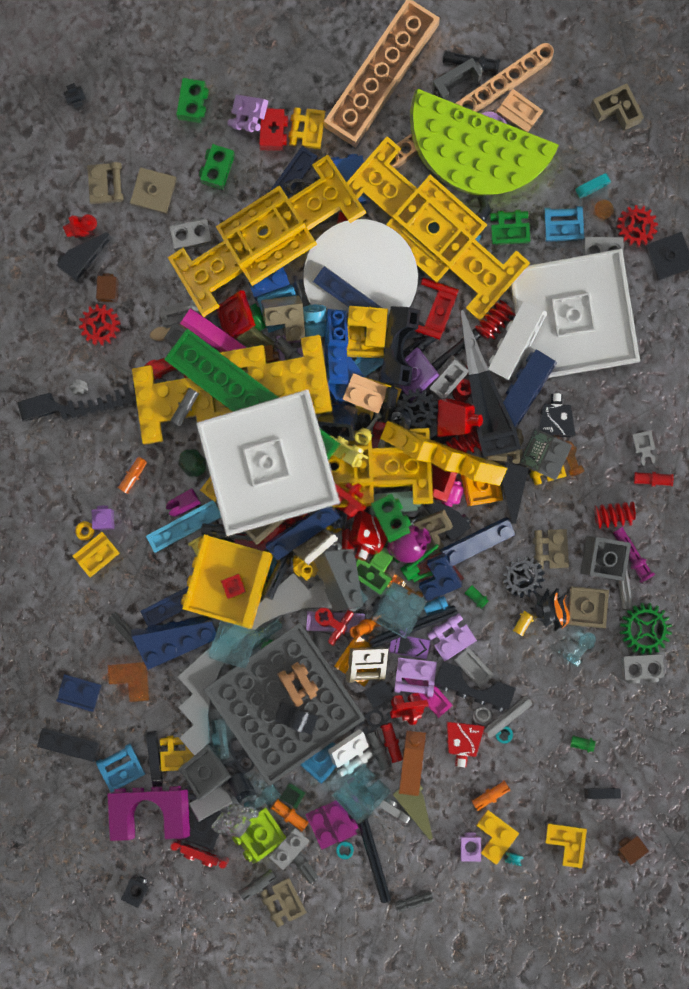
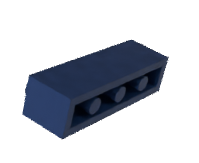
(528, 385)

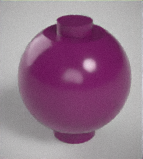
(410, 546)

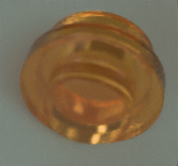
(603, 209)

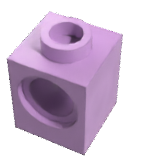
(474, 855)

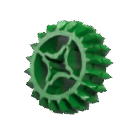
(657, 617)

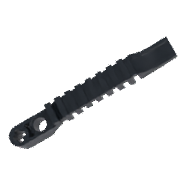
(45, 405)

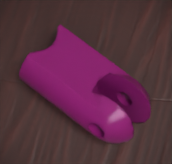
(182, 503)

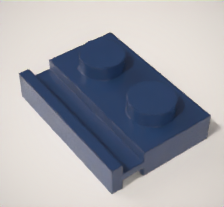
(79, 693)

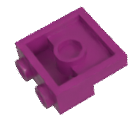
(331, 824)

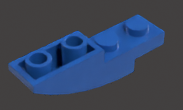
(336, 346)

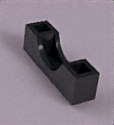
(401, 323)
(498, 694)

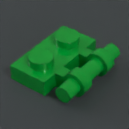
(510, 233)

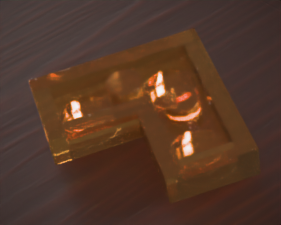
(135, 675)

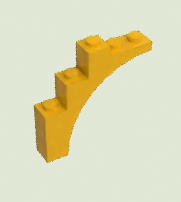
(443, 456)

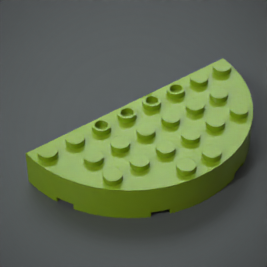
(473, 149)

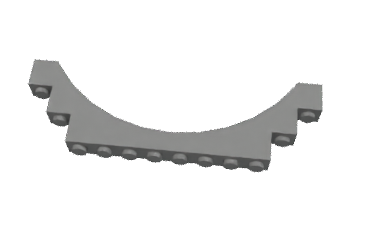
(289, 598)

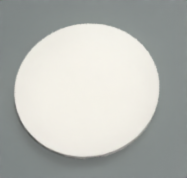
(368, 258)

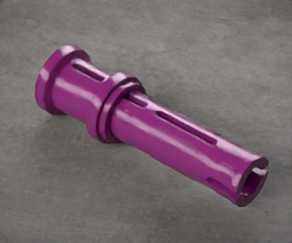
(637, 562)

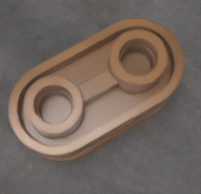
(299, 672)

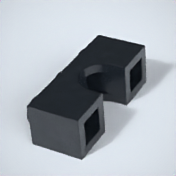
(68, 744)

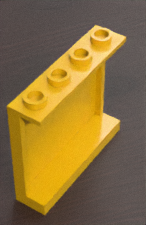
(219, 561)

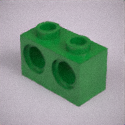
(188, 100)
(221, 167)
(387, 519)

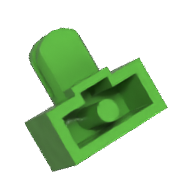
(373, 571)

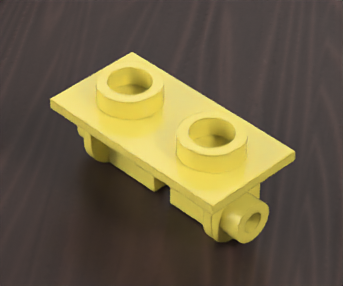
(353, 455)

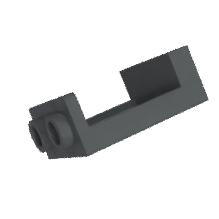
(455, 77)

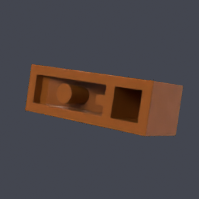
(412, 763)

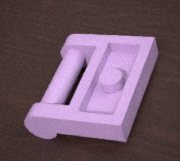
(415, 670)

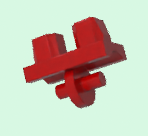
(80, 226)
(354, 505)
(410, 710)

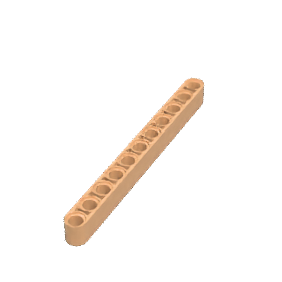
(492, 93)

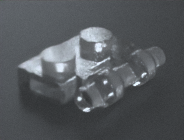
(235, 821)

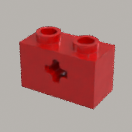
(273, 141)

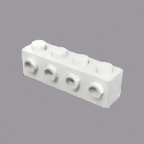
(517, 340)

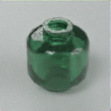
(192, 462)

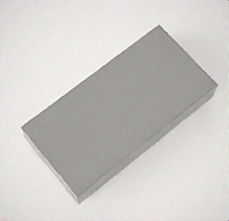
(473, 667)
(210, 804)

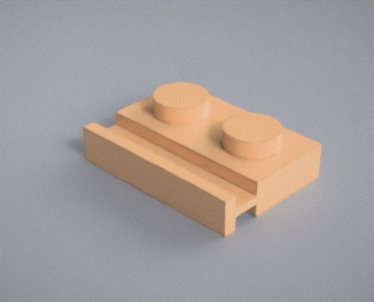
(519, 111)
(365, 393)

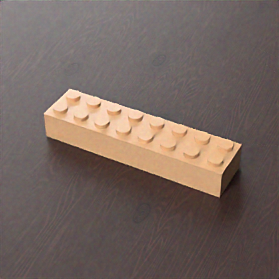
(381, 72)

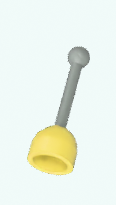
(366, 434)

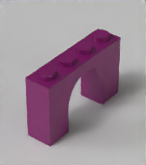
(171, 802)

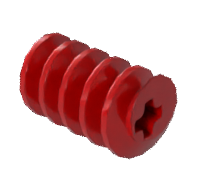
(494, 320)
(465, 443)
(615, 514)

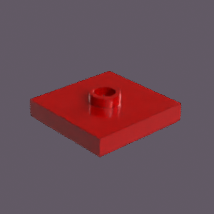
(235, 315)

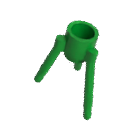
(410, 569)

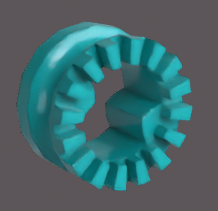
(510, 736)
(344, 856)
(514, 858)

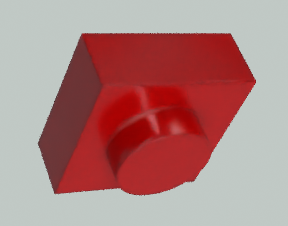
(233, 586)

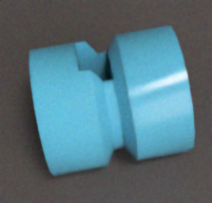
(315, 320)

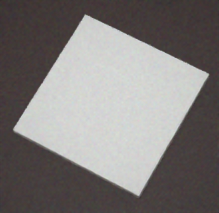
(587, 312)
(267, 462)

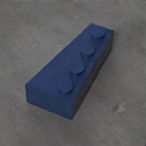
(172, 639)

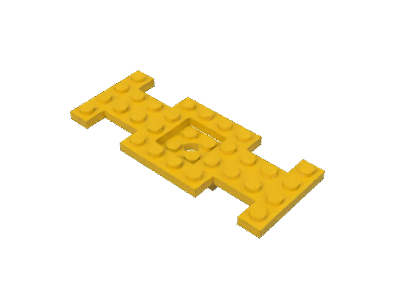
(283, 220)
(458, 228)
(160, 401)
(385, 469)

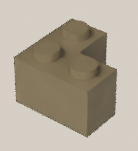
(618, 103)
(287, 312)

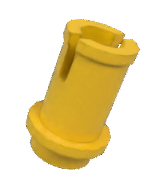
(523, 623)

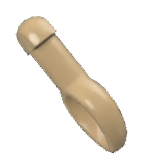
(160, 332)

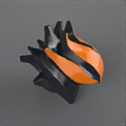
(551, 609)

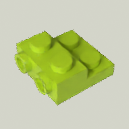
(260, 837)

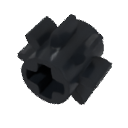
(74, 95)

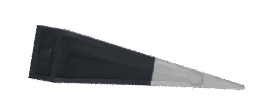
(497, 432)

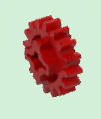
(633, 219)
(101, 317)

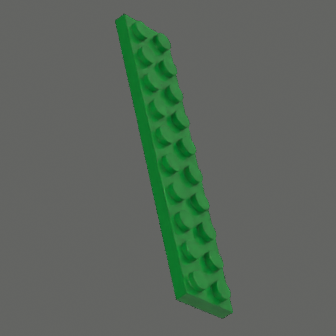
(224, 378)

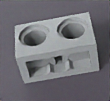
(191, 240)
(602, 244)
(450, 376)
(642, 663)

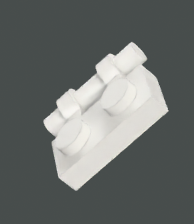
(347, 749)

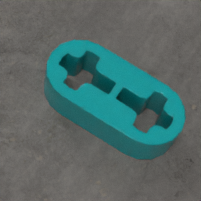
(593, 185)

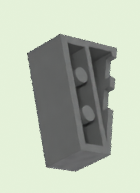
(341, 578)

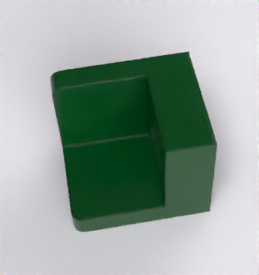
(293, 794)

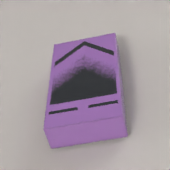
(410, 647)

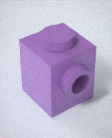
(103, 518)

